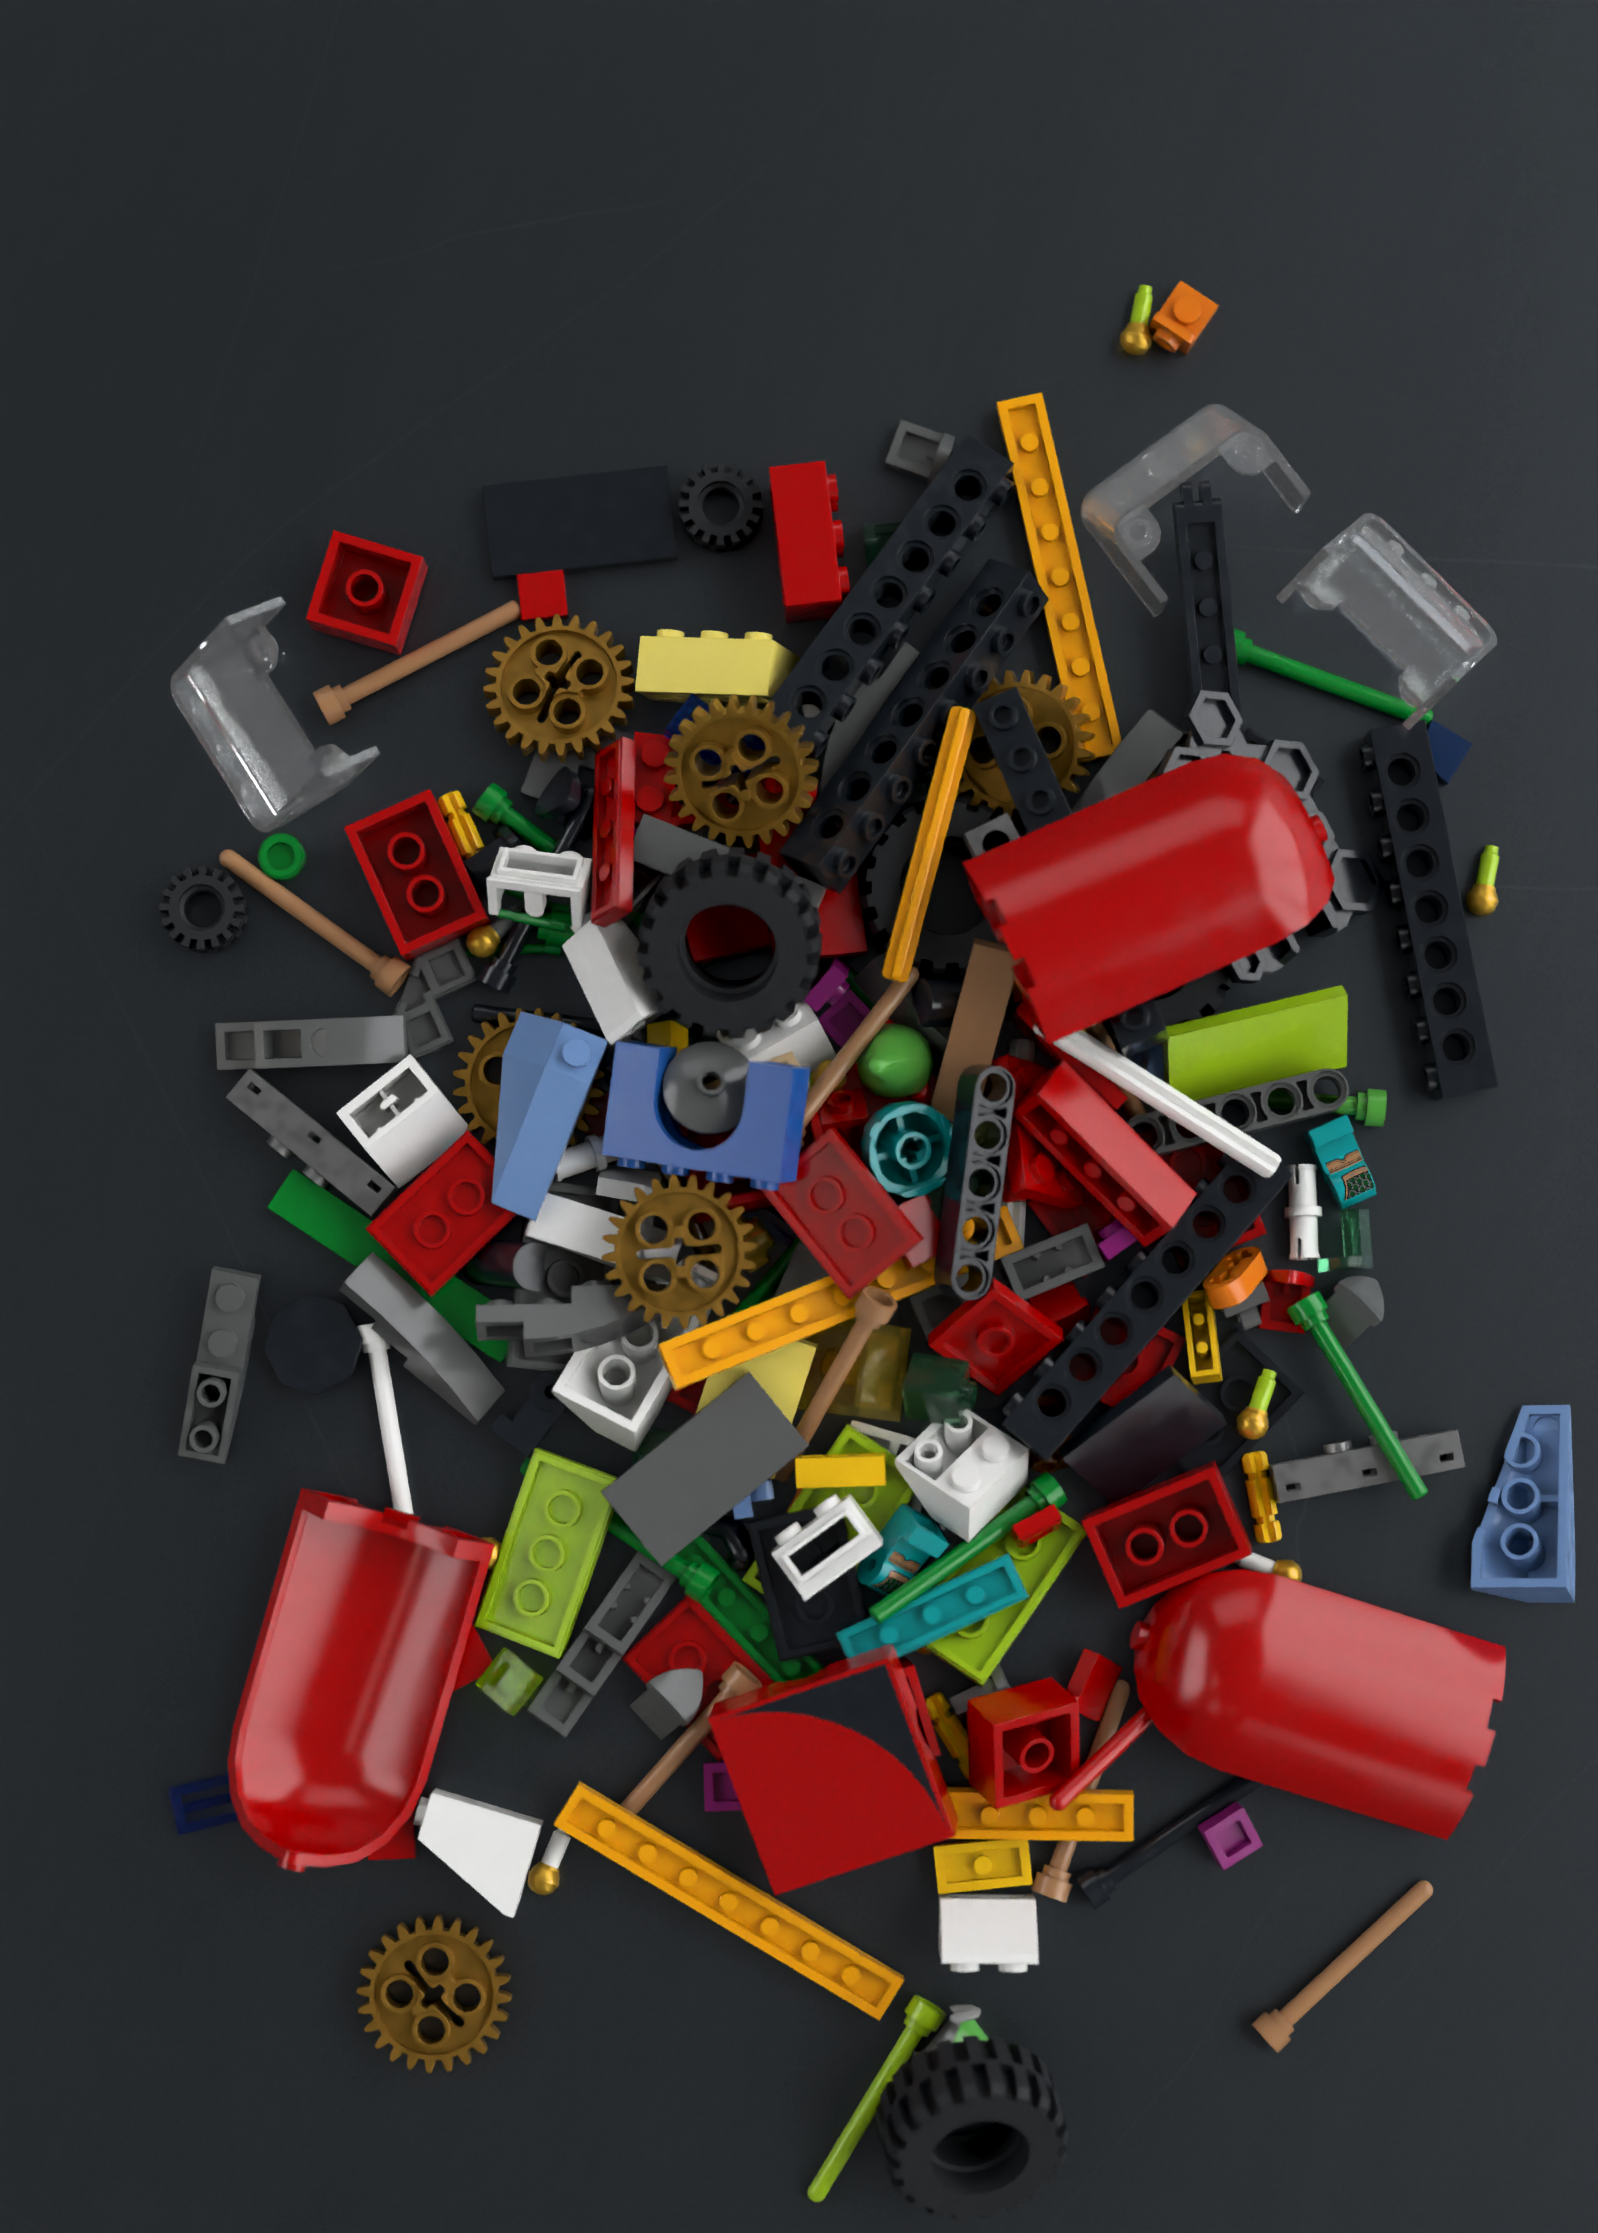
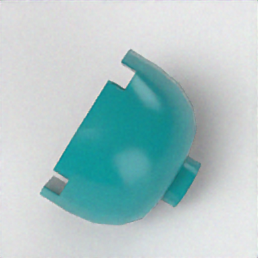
(907, 1148)

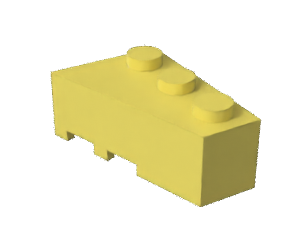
(711, 666)

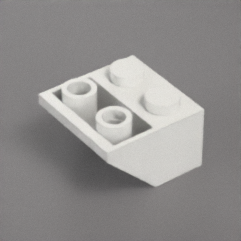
(798, 1034)
(403, 1121)
(964, 1472)
(987, 1931)

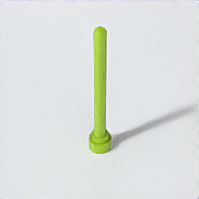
(920, 2021)

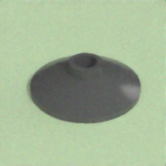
(694, 1105)

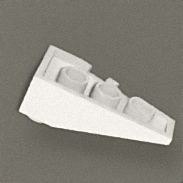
(624, 1381)

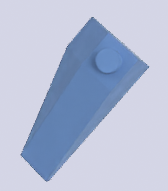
(542, 1095)
(1529, 1525)

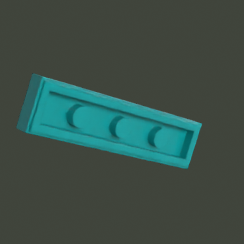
(940, 1610)

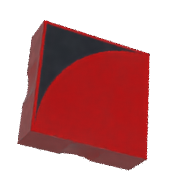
(833, 1770)

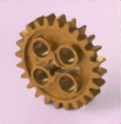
(522, 673)
(1046, 712)
(723, 733)
(484, 1093)
(681, 1295)
(401, 2021)

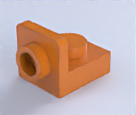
(1182, 319)

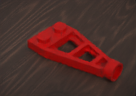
(653, 792)

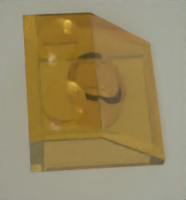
(875, 1378)

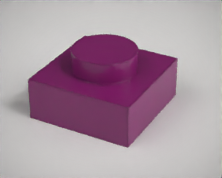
(829, 985)
(843, 1018)
(1115, 1239)
(718, 1788)
(1230, 1835)

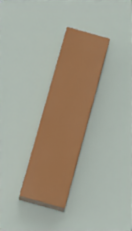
(976, 1020)

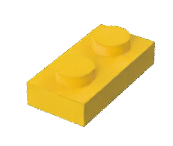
(981, 1865)

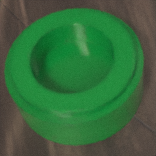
(282, 857)

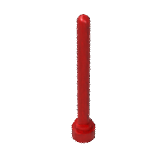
(1100, 1760)

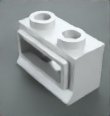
(539, 876)
(839, 1561)

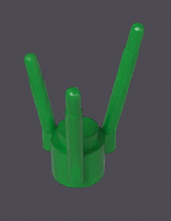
(553, 926)

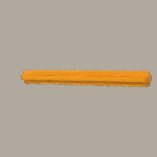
(929, 844)

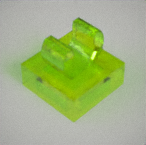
(509, 1681)

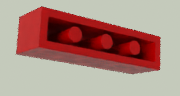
(1104, 1153)

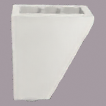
(611, 977)
(481, 1844)

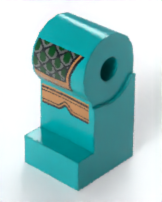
(1340, 1162)
(905, 1548)

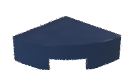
(1447, 750)

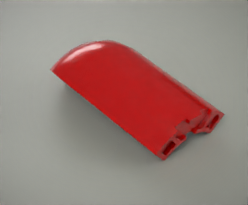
(1152, 888)
(1321, 1695)
(343, 1723)

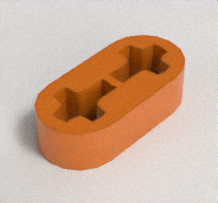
(1235, 1277)

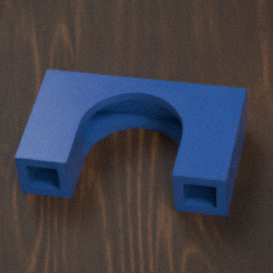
(760, 1149)

